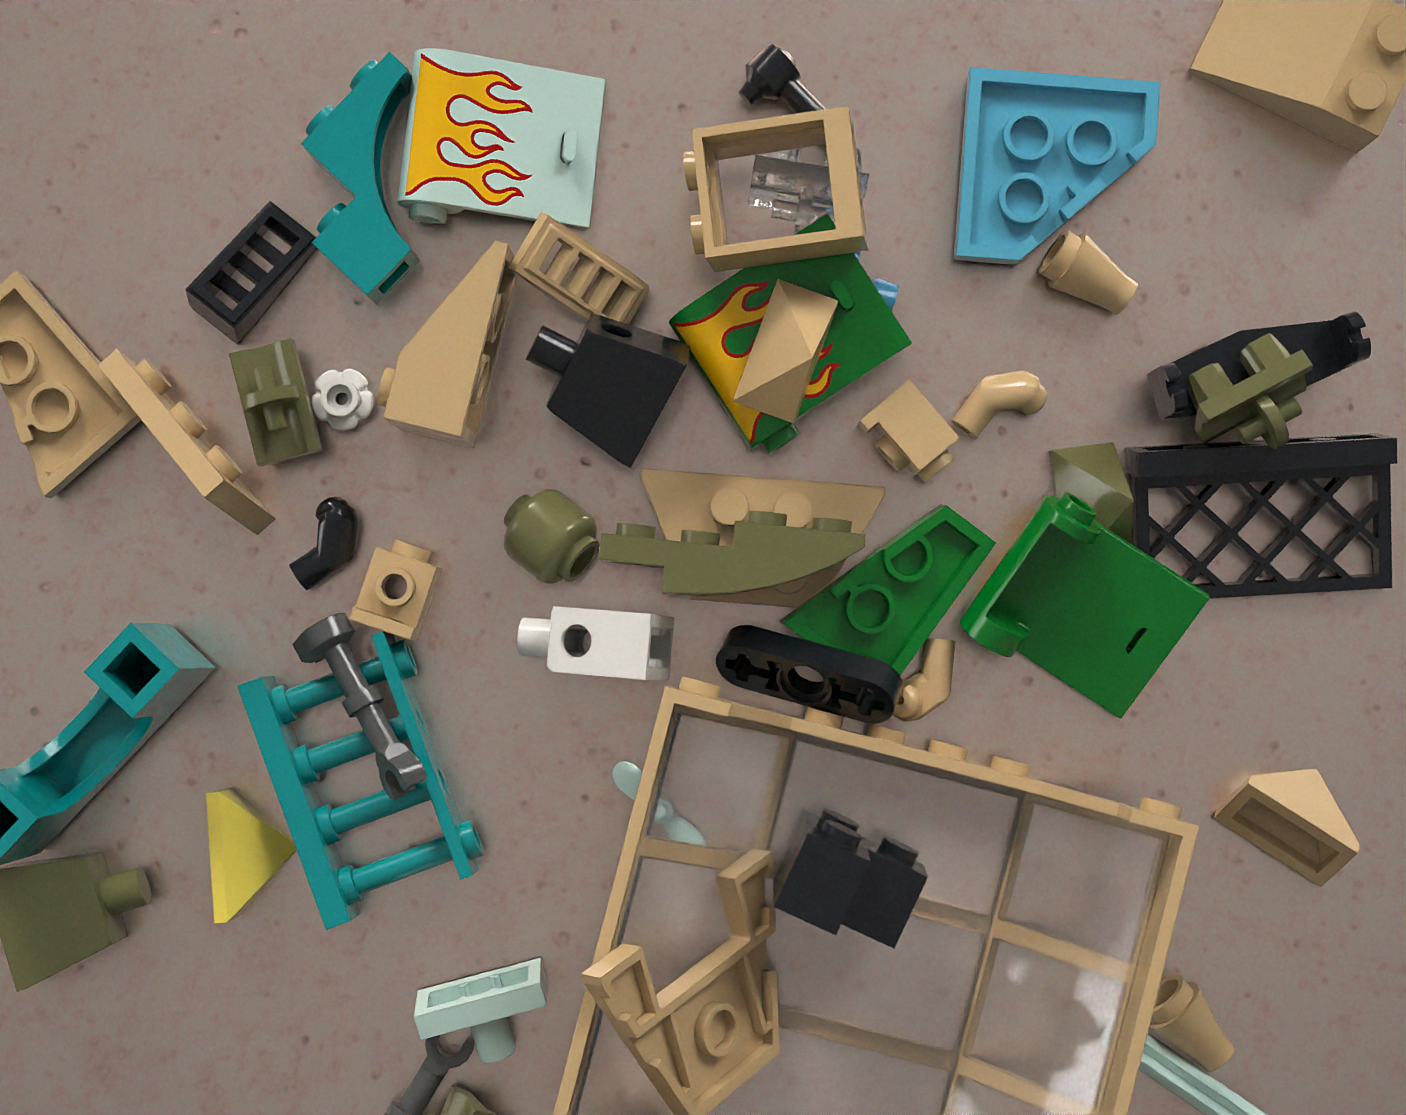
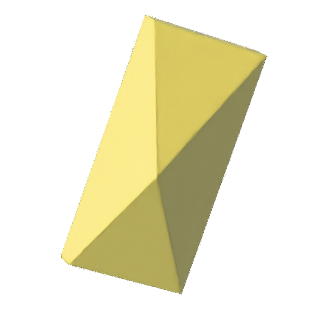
(243, 852)

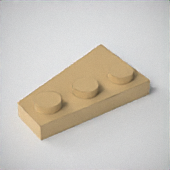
(55, 388)
(181, 436)

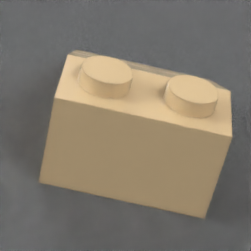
(1311, 62)
(451, 359)

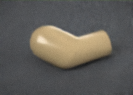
(1000, 392)

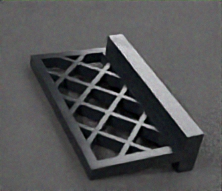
(1256, 461)

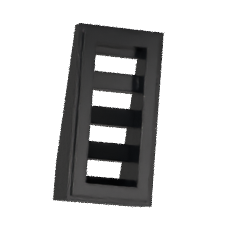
(234, 257)

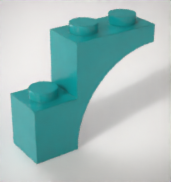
(350, 148)

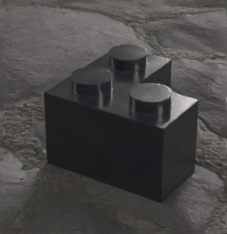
(848, 880)

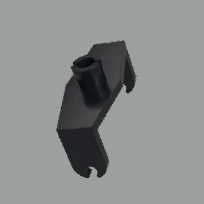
(1328, 345)

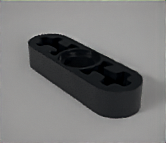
(855, 671)

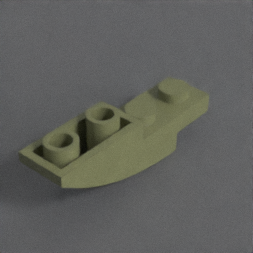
(760, 557)

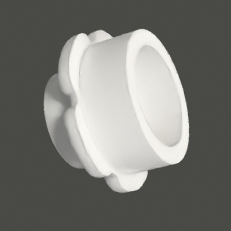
(356, 408)

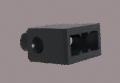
(610, 381)

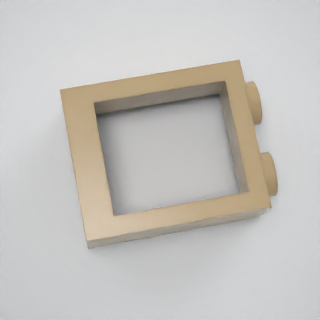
(769, 135)

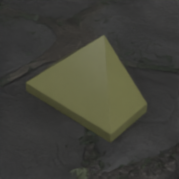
(1097, 479)

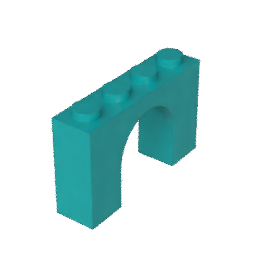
(141, 685)

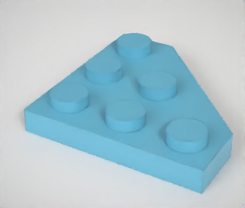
(1041, 153)

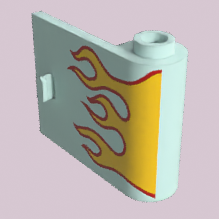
(491, 139)

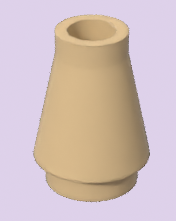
(1085, 271)
(1189, 1023)

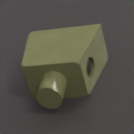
(63, 912)

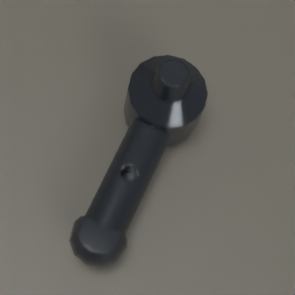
(775, 76)

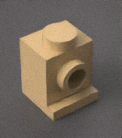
(910, 432)
(402, 615)

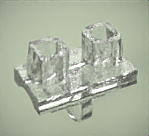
(795, 188)

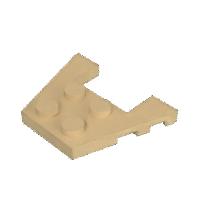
(715, 1019)

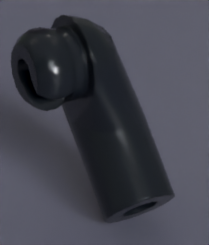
(335, 543)

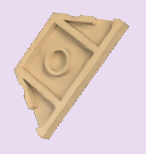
(718, 500)

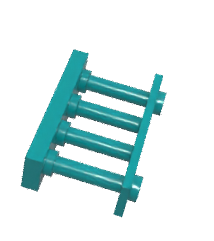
(318, 827)

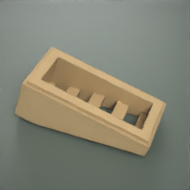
(615, 292)

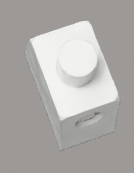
(621, 642)

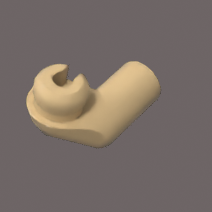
(931, 684)

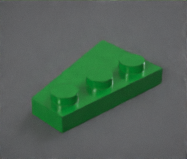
(896, 593)

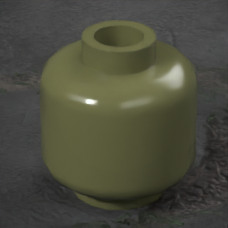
(550, 536)

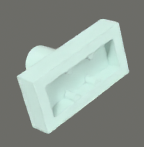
(484, 1006)

